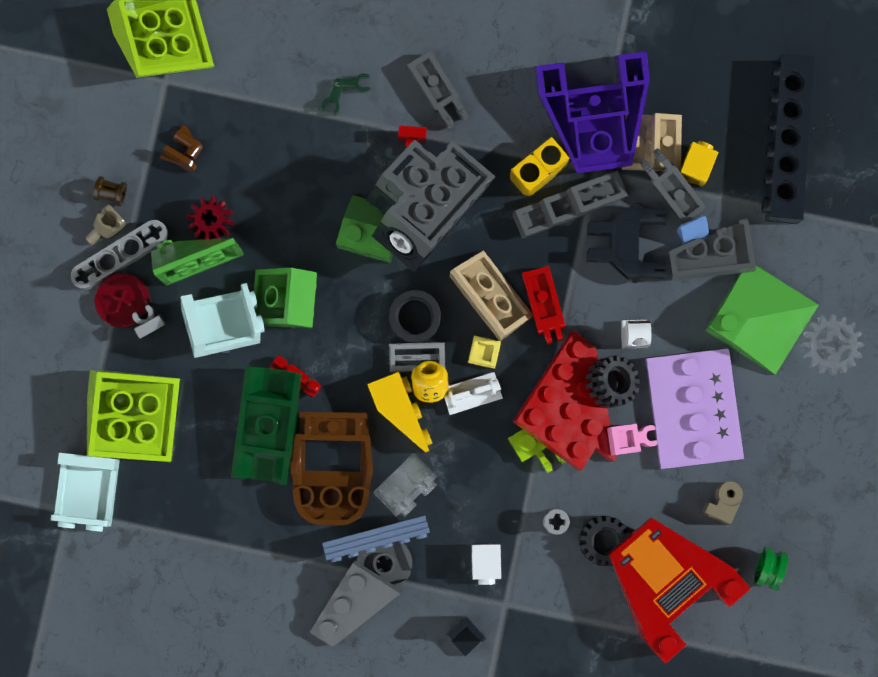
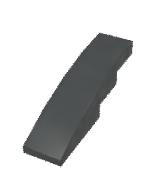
(569, 204)

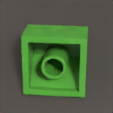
(357, 230)
(285, 297)

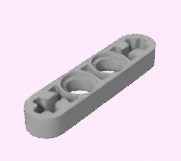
(121, 258)

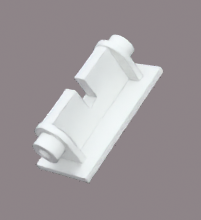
(473, 393)

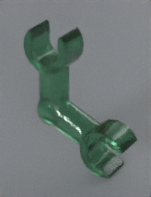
(346, 83)

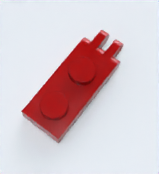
(544, 302)

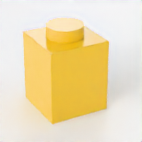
(698, 163)

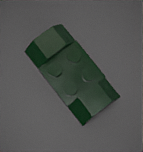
(266, 424)

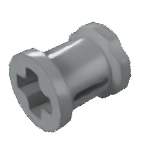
(561, 528)

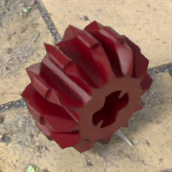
(205, 210)

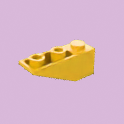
(393, 403)

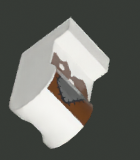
(635, 334)

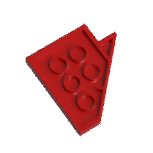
(561, 410)

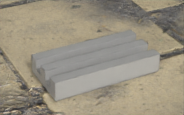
(414, 346)

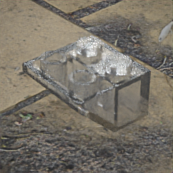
(406, 485)

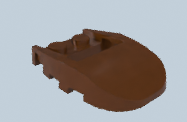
(331, 495)

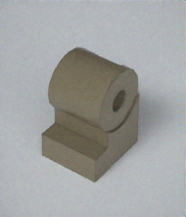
(728, 498)

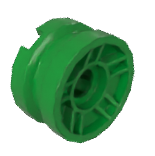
(771, 568)

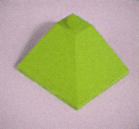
(160, 36)
(131, 415)

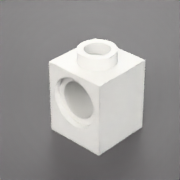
(486, 563)

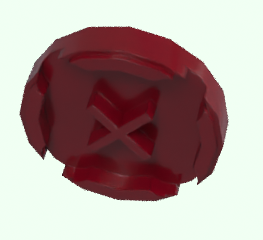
(119, 298)

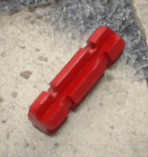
(310, 387)

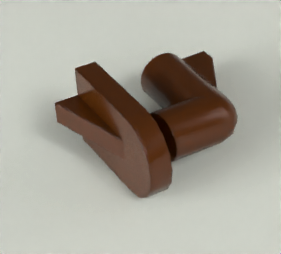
(194, 147)

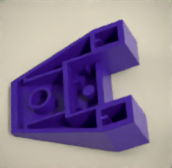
(593, 118)

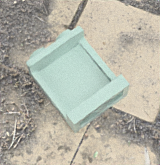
(222, 322)
(85, 491)

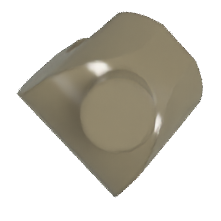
(106, 225)

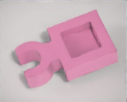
(628, 439)

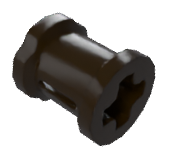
(110, 191)

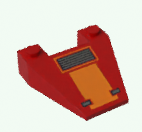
(664, 577)

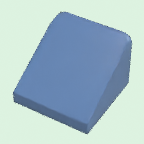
(693, 230)

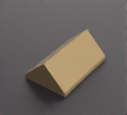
(490, 295)

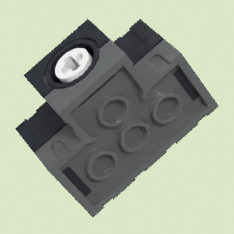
(425, 199)

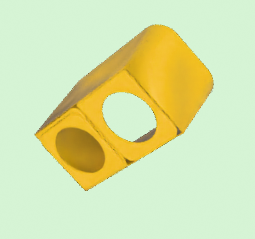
(530, 188)

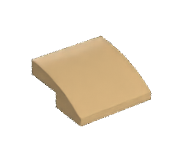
(659, 132)

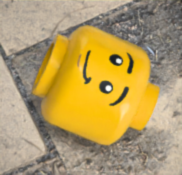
(430, 382)

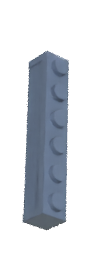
(376, 537)

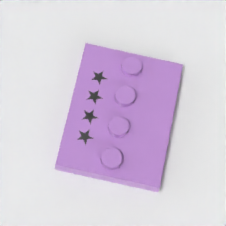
(694, 408)

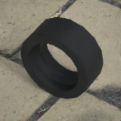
(414, 295)

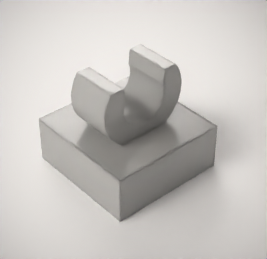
(149, 324)

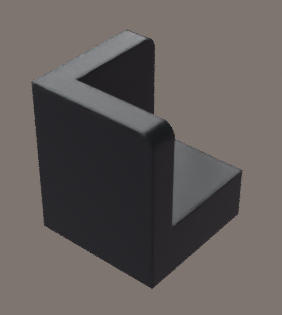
(465, 636)

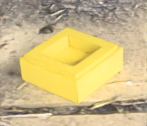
(484, 352)

